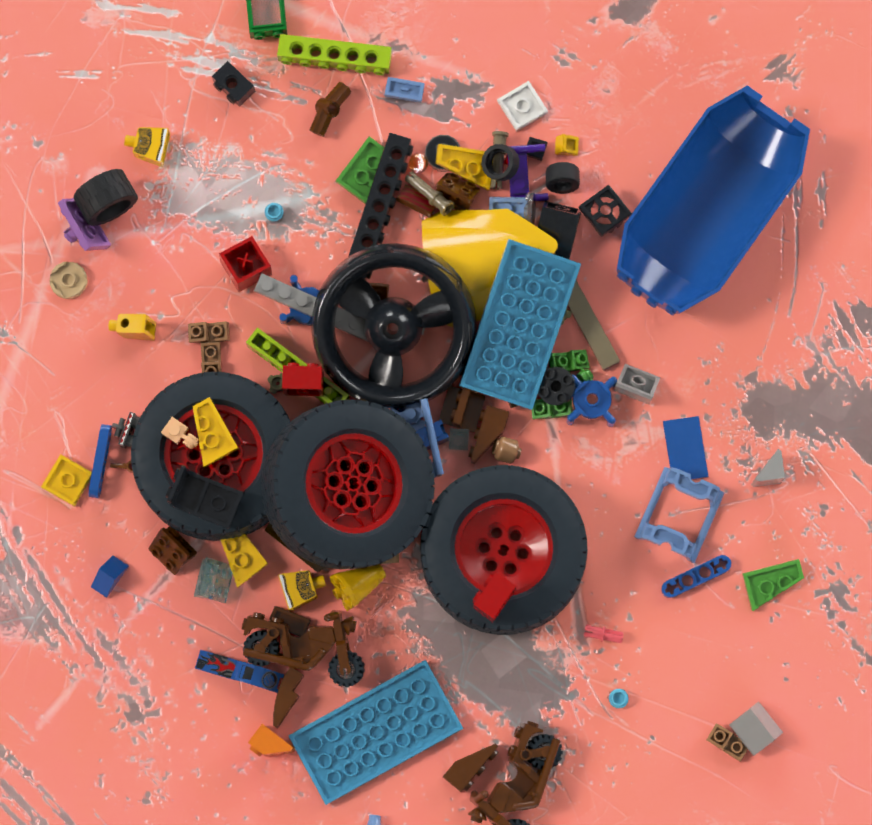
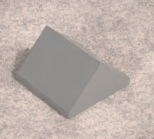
(637, 384)
(772, 472)
(756, 728)

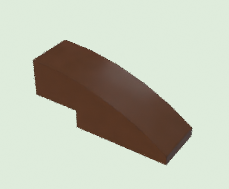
(286, 696)

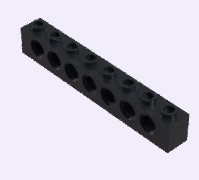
(394, 144)

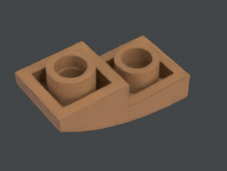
(208, 332)
(211, 357)
(727, 742)

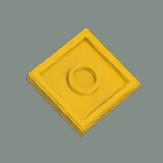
(67, 480)

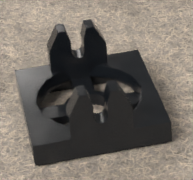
(603, 229)

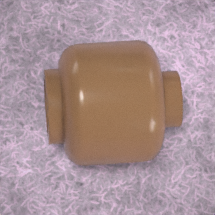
(506, 450)

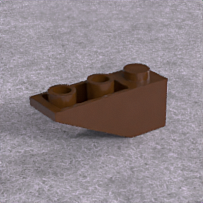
(492, 427)
(465, 769)

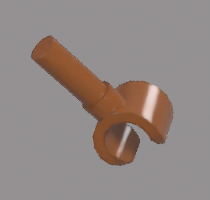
(124, 466)

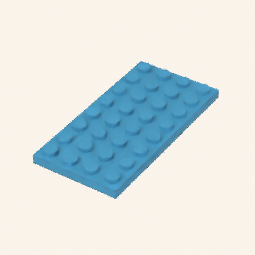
(520, 324)
(375, 732)

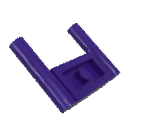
(519, 183)

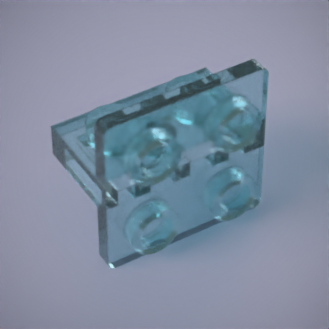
(213, 580)

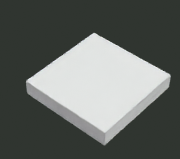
(522, 106)

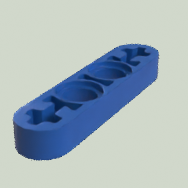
(100, 461)
(697, 579)

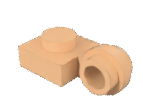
(176, 431)

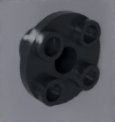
(557, 386)

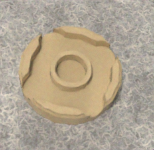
(68, 280)

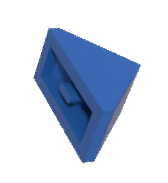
(109, 575)

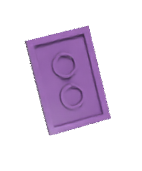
(89, 236)

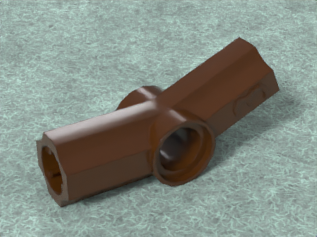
(329, 108)

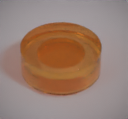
(418, 163)

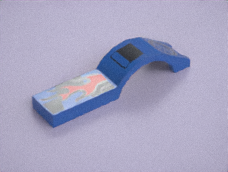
(238, 670)

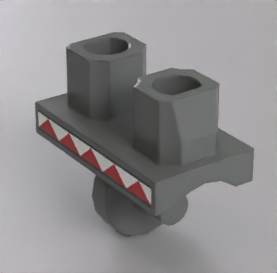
(126, 437)

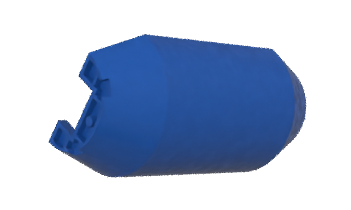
(711, 202)

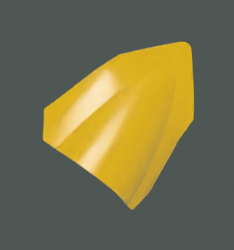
(475, 244)

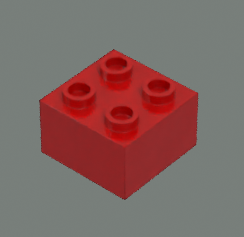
(245, 263)
(303, 380)
(494, 596)

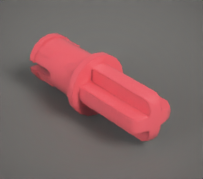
(603, 634)

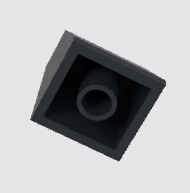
(561, 224)

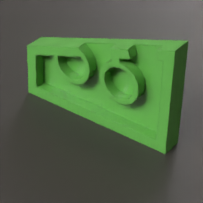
(361, 170)
(770, 581)

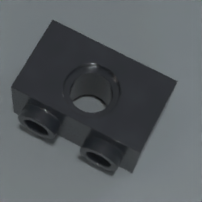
(229, 74)

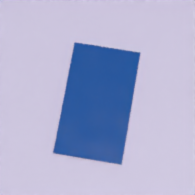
(686, 446)

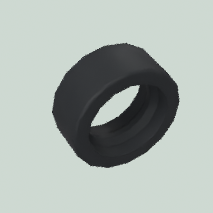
(488, 157)

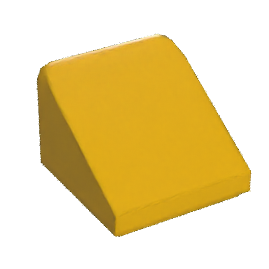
(566, 145)

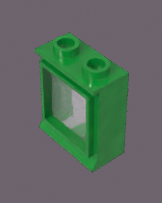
(266, 18)

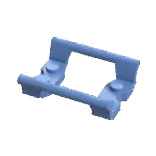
(412, 415)
(662, 534)

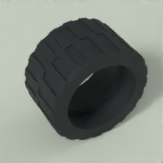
(105, 197)

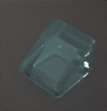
(458, 439)

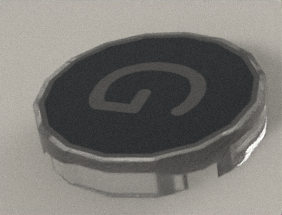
(431, 149)
(530, 207)

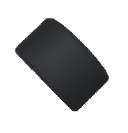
(562, 177)

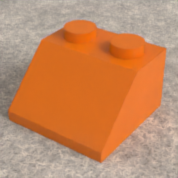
(268, 743)

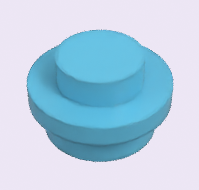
(274, 212)
(618, 698)

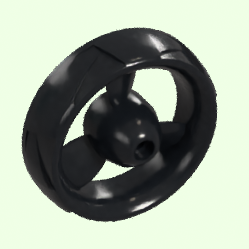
(355, 295)

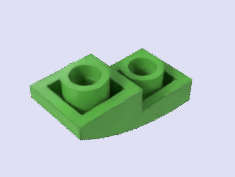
(571, 360)
(543, 410)

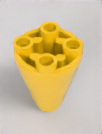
(356, 584)

